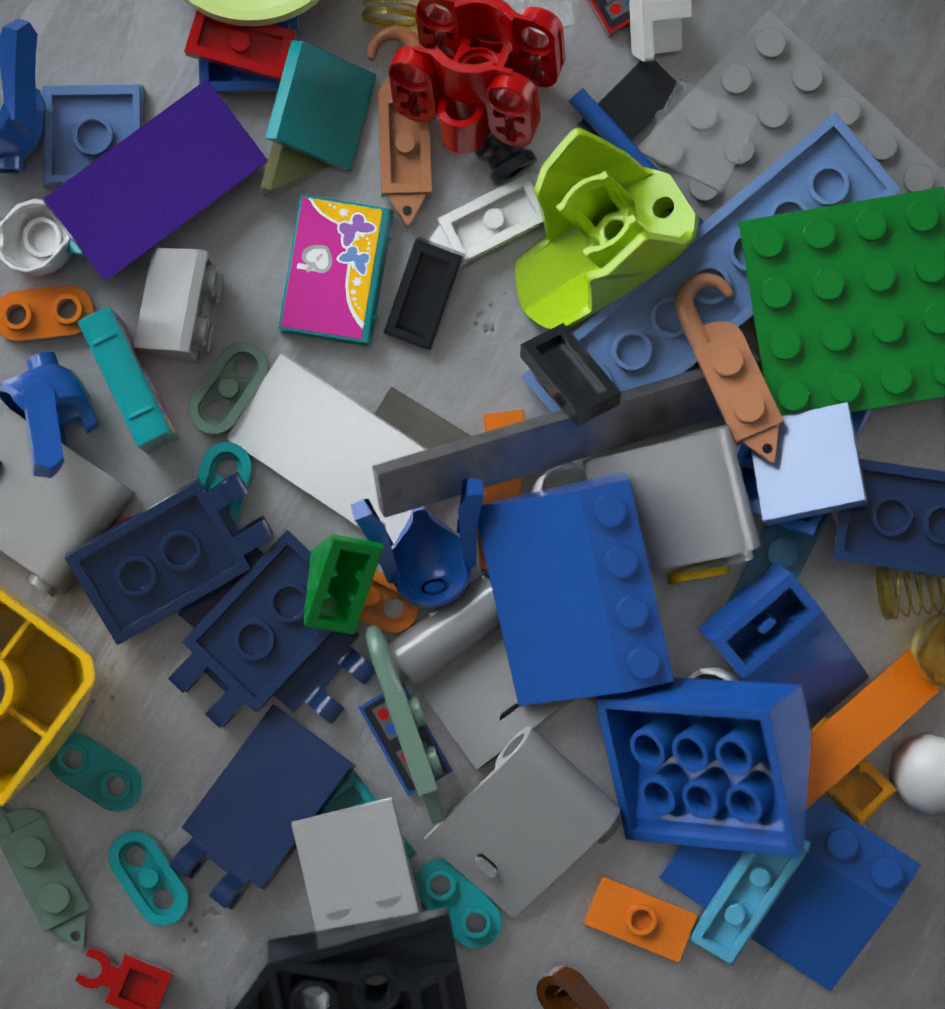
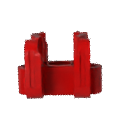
(475, 69)

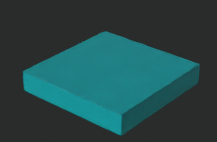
(320, 105)

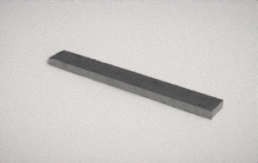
(542, 443)

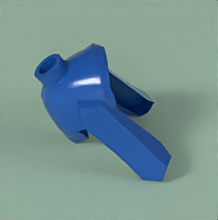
(23, 103)
(48, 400)
(430, 555)

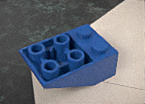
(784, 637)

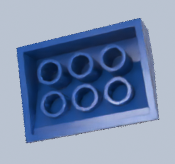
(574, 591)
(711, 763)
(829, 902)

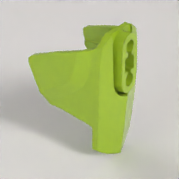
(600, 230)

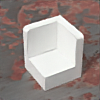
(657, 26)

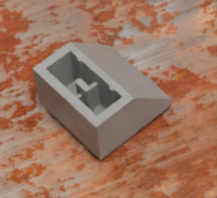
(177, 304)

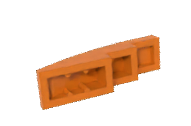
(865, 724)

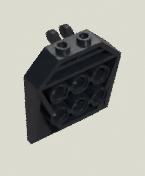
(408, 950)

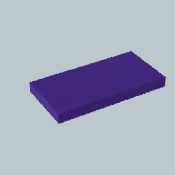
(155, 180)

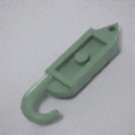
(407, 719)
(44, 873)

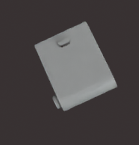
(687, 499)
(51, 515)
(465, 674)
(528, 820)

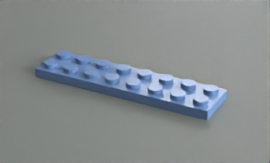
(640, 333)

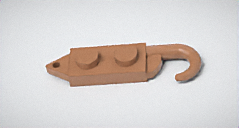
(402, 142)
(730, 371)

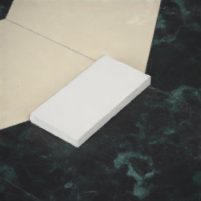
(320, 439)

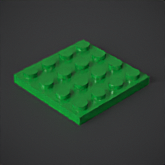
(850, 301)

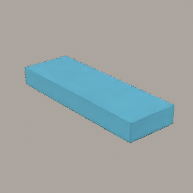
(743, 902)

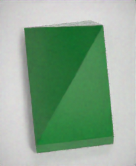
(339, 582)

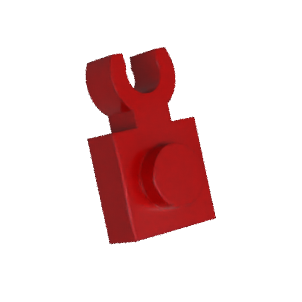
(132, 984)

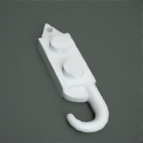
(491, 219)

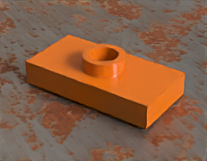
(640, 919)

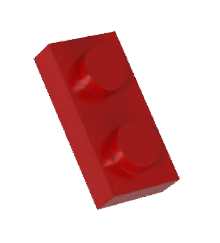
(242, 48)

